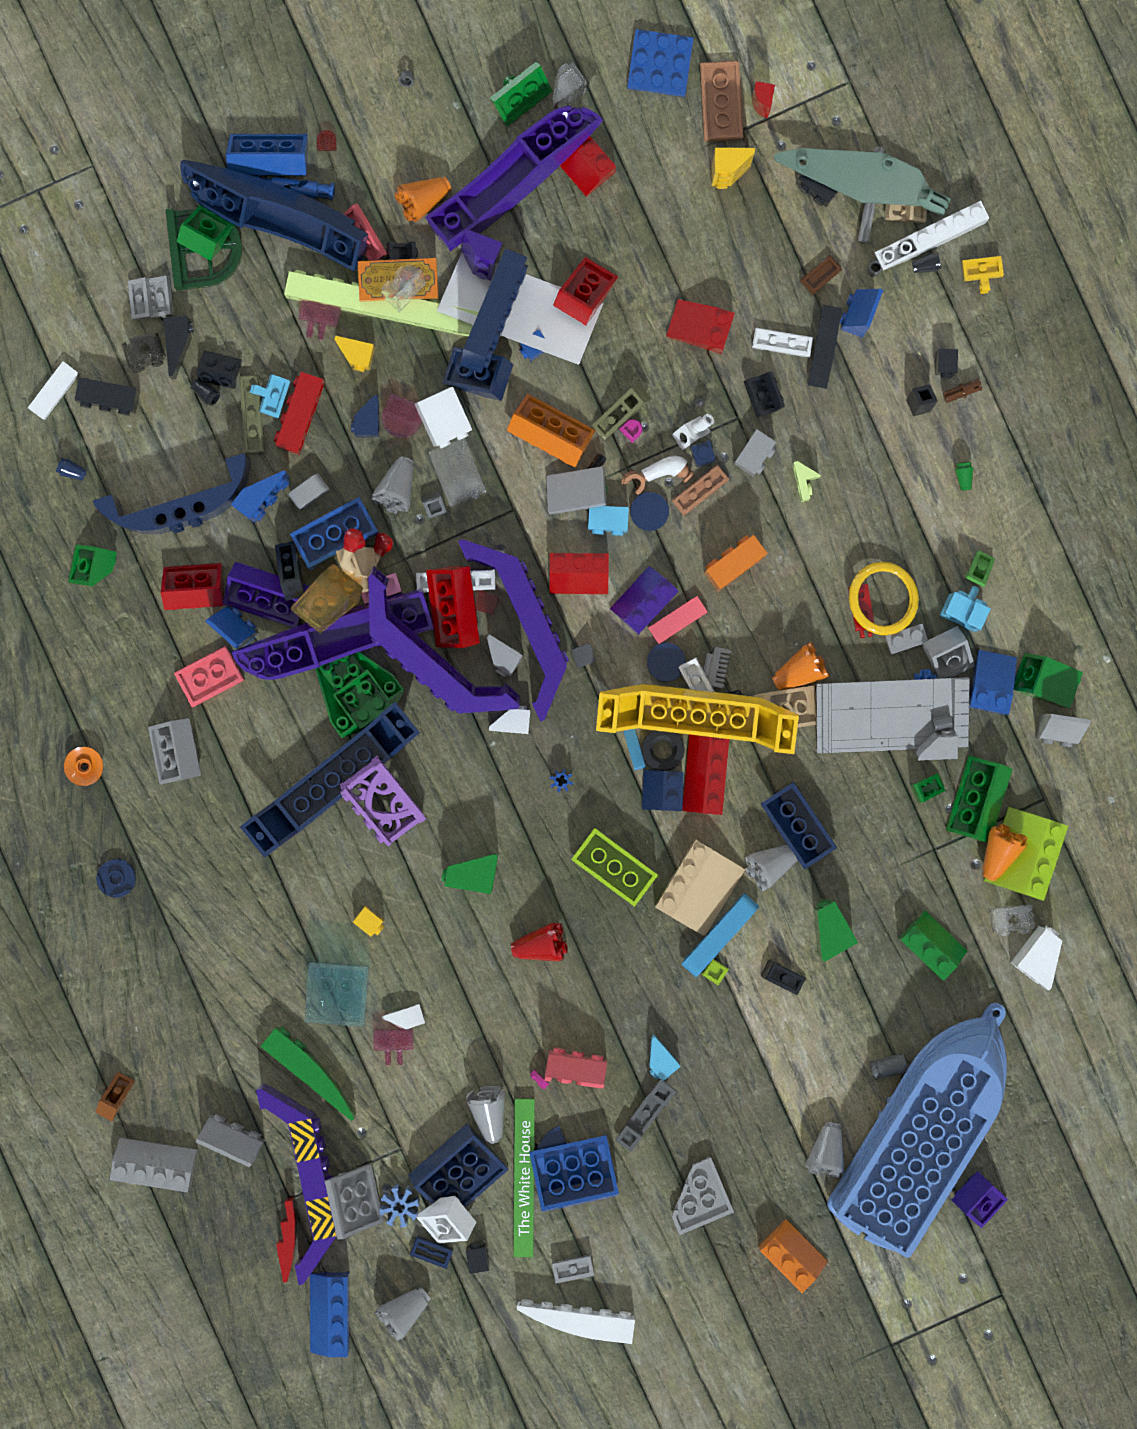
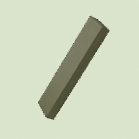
(251, 418)

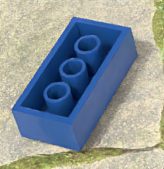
(325, 536)

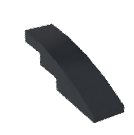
(824, 346)

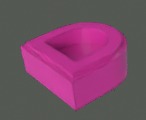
(631, 429)

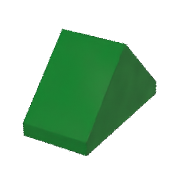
(927, 788)

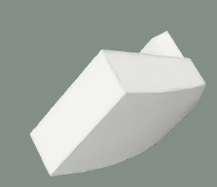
(406, 1017)

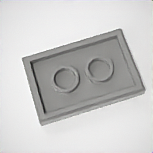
(576, 490)

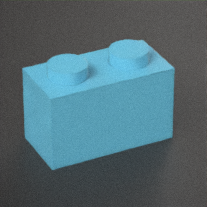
(608, 519)

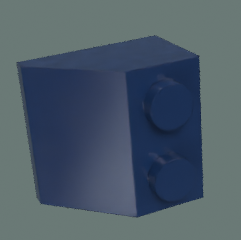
(662, 790)

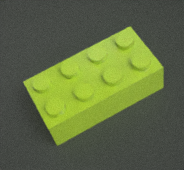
(614, 867)

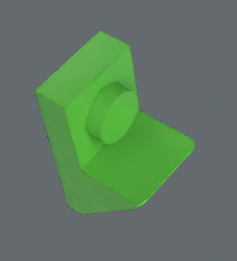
(980, 568)

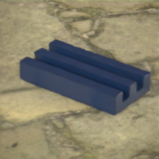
(435, 1245)

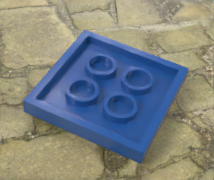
(660, 63)

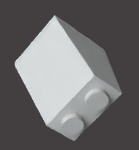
(1040, 956)

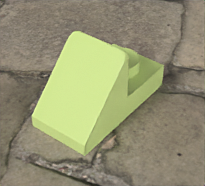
(803, 474)

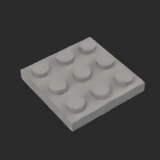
(354, 1201)

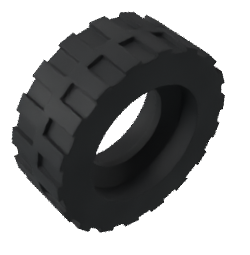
(662, 764)

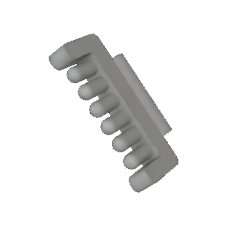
(712, 663)

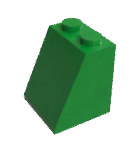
(1047, 680)
(473, 874)
(832, 930)

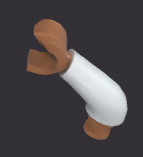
(668, 466)

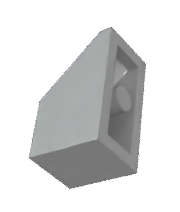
(939, 746)

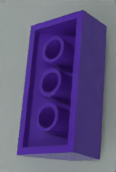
(259, 594)

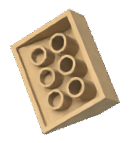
(699, 887)

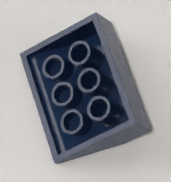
(458, 1168)

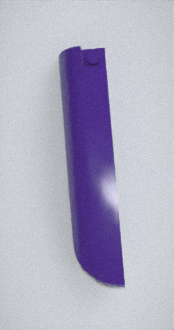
(513, 174)
(307, 649)

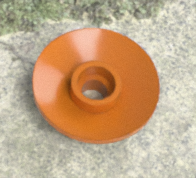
(74, 770)

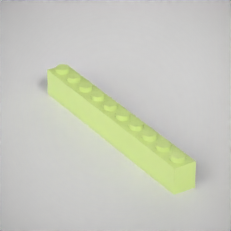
(346, 296)

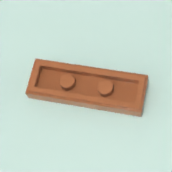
(700, 490)

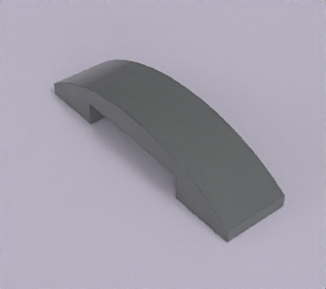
(645, 1115)

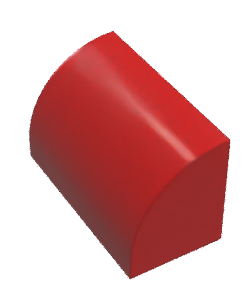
(762, 98)

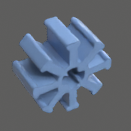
(396, 1210)

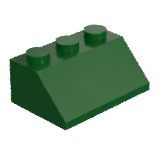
(933, 945)

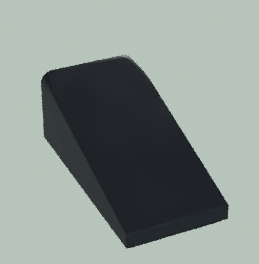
(782, 977)

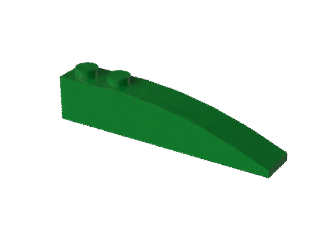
(307, 1068)

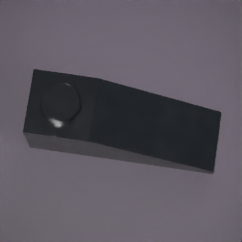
(177, 339)

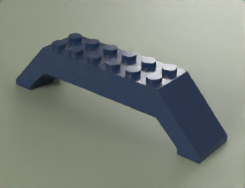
(321, 786)

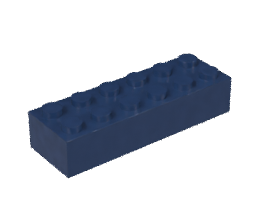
(494, 311)

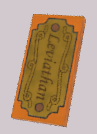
(375, 274)

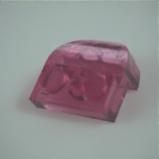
(401, 417)

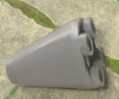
(395, 487)
(769, 865)
(827, 1152)
(403, 1312)

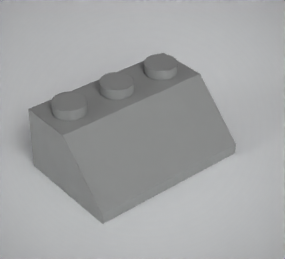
(174, 751)
(230, 1140)

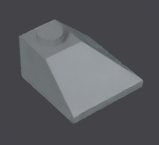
(503, 657)

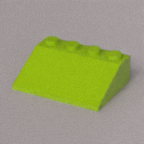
(1035, 866)

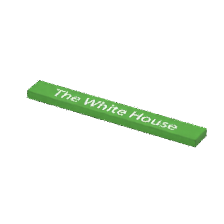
(523, 1177)

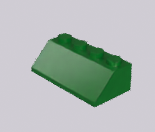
(979, 798)

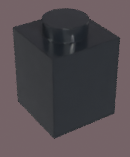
(946, 363)
(921, 400)
(477, 1257)

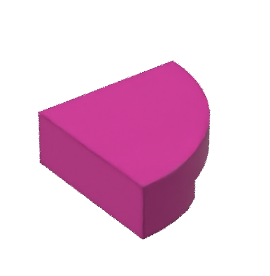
(539, 1079)

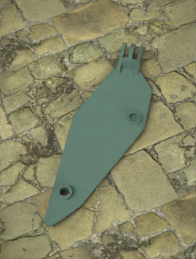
(866, 177)

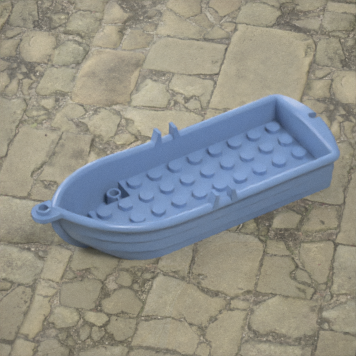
(925, 1135)

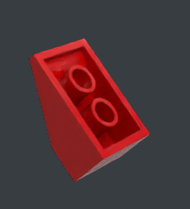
(585, 291)
(700, 325)

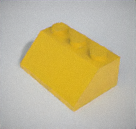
(730, 165)

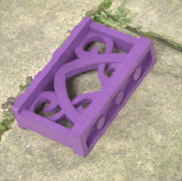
(381, 776)

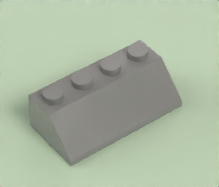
(153, 1164)

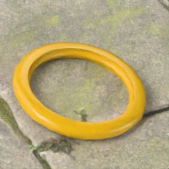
(854, 604)

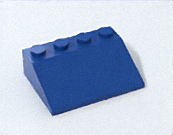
(574, 1173)

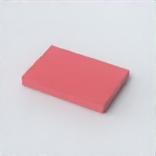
(209, 676)

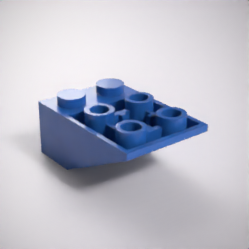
(257, 497)

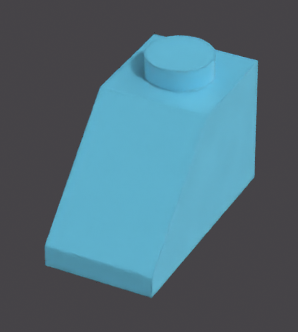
(661, 1060)

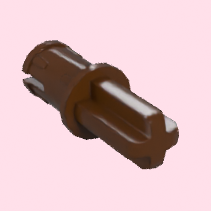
(962, 390)

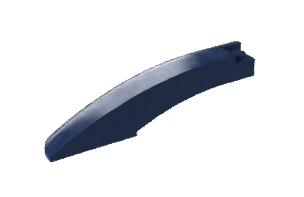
(276, 210)

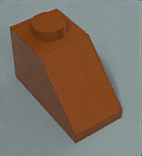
(114, 1096)

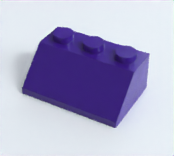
(644, 600)

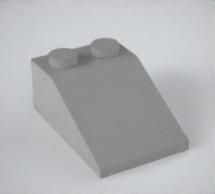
(1061, 729)

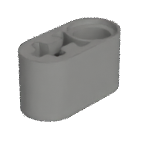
(309, 491)

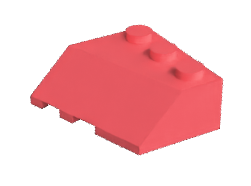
(575, 1067)

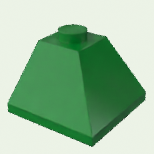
(91, 565)

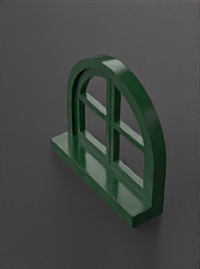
(178, 257)

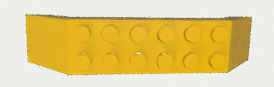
(698, 714)

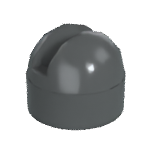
(406, 82)

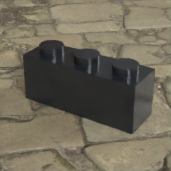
(107, 396)
(289, 570)

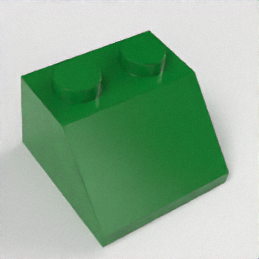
(204, 232)

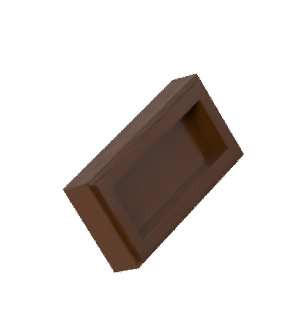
(821, 275)

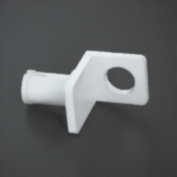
(694, 430)

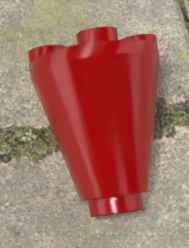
(542, 944)

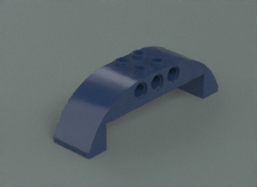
(214, 499)

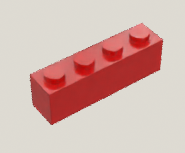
(299, 413)

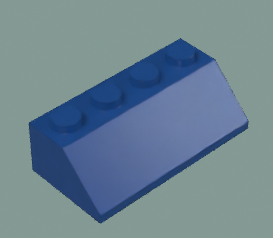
(268, 154)
(330, 1314)

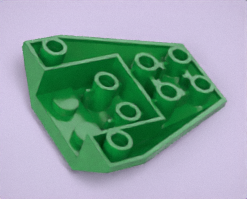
(356, 692)

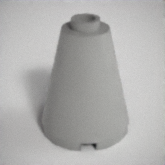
(488, 1111)

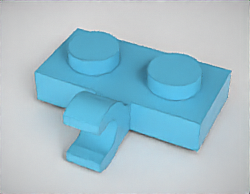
(272, 395)

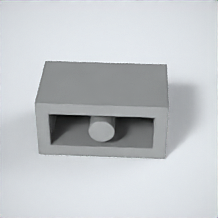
(755, 453)

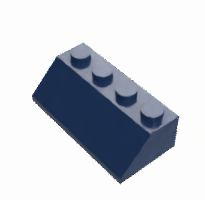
(798, 825)

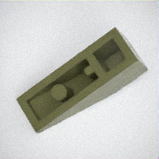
(621, 411)

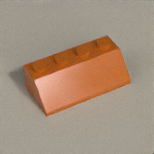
(550, 430)

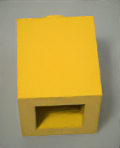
(369, 921)

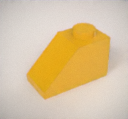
(356, 352)

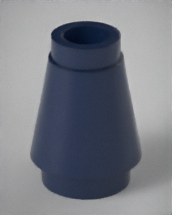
(70, 469)

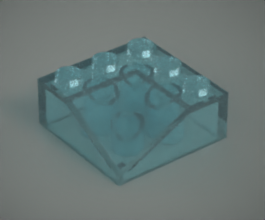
(337, 993)

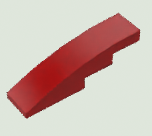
(287, 1245)

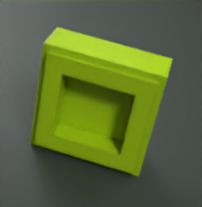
(715, 971)

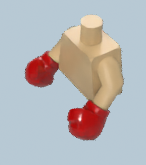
(359, 560)

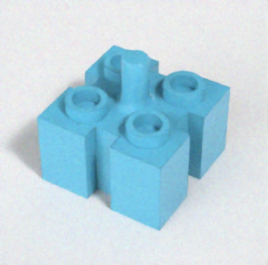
(965, 610)

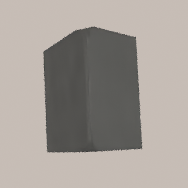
(433, 504)
(583, 655)

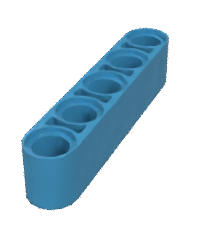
(720, 935)

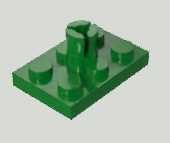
(521, 93)

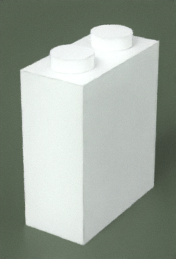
(443, 417)

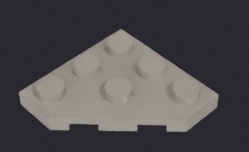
(701, 1198)

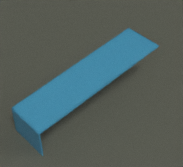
(634, 749)

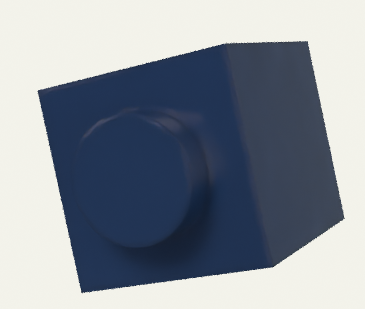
(702, 454)

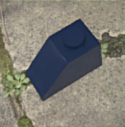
(367, 420)

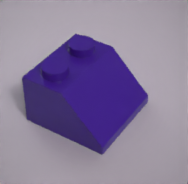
(481, 254)
(979, 1199)

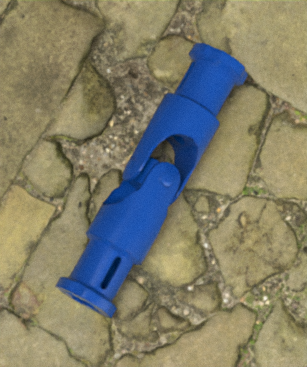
(308, 188)

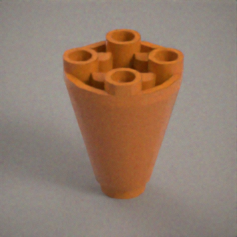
(421, 196)
(801, 669)
(1001, 851)

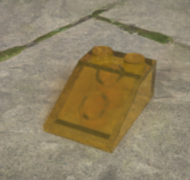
(328, 598)

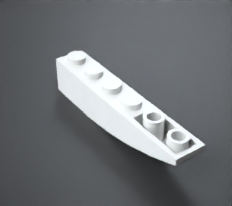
(933, 236)
(583, 1321)

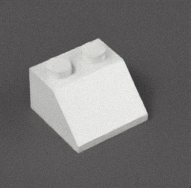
(447, 1220)

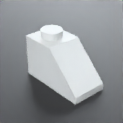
(513, 721)

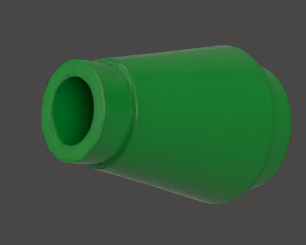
(964, 475)

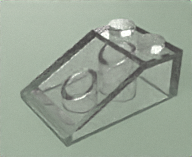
(403, 287)
(457, 472)

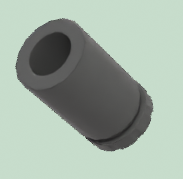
(888, 1066)

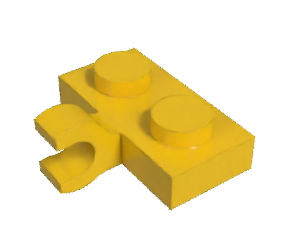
(982, 270)

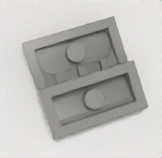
(150, 297)

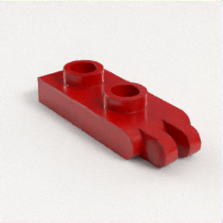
(866, 608)

